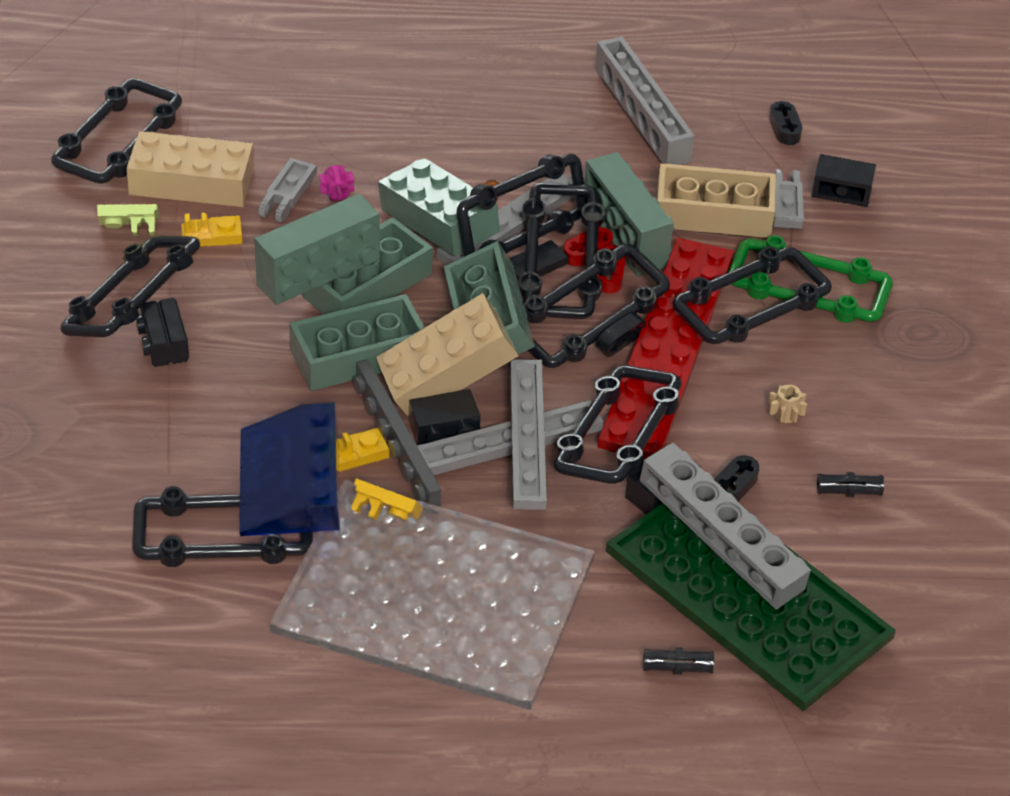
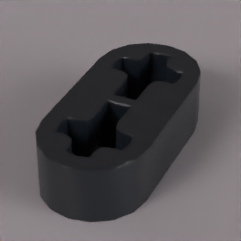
(785, 123)
(620, 334)
(740, 483)

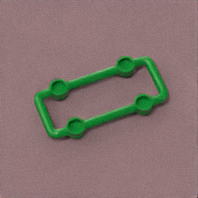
(844, 309)

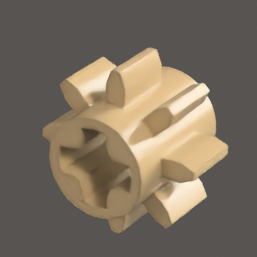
(787, 403)

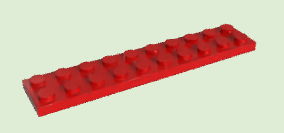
(665, 346)

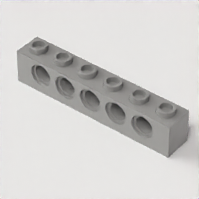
(644, 101)
(725, 525)

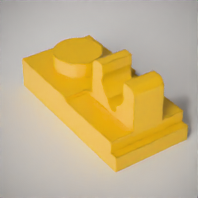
(213, 230)
(361, 449)
(399, 505)

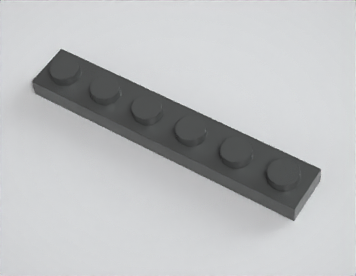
(399, 439)

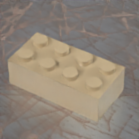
(190, 169)
(717, 199)
(448, 353)

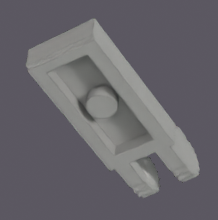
(287, 188)
(788, 201)

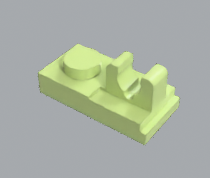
(123, 214)

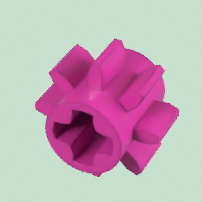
(337, 182)

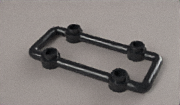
(115, 100)
(486, 197)
(591, 216)
(604, 264)
(125, 310)
(738, 326)
(630, 456)
(173, 551)

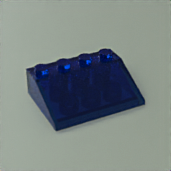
(290, 472)

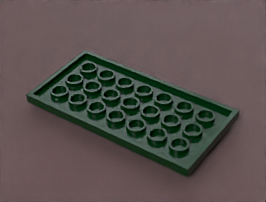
(794, 648)

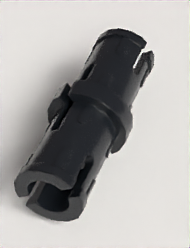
(853, 484)
(702, 661)

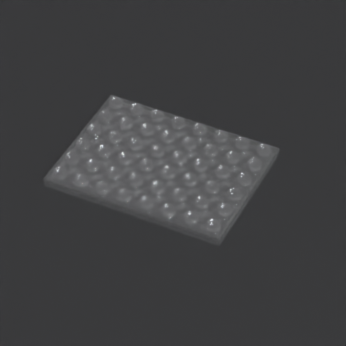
(437, 597)

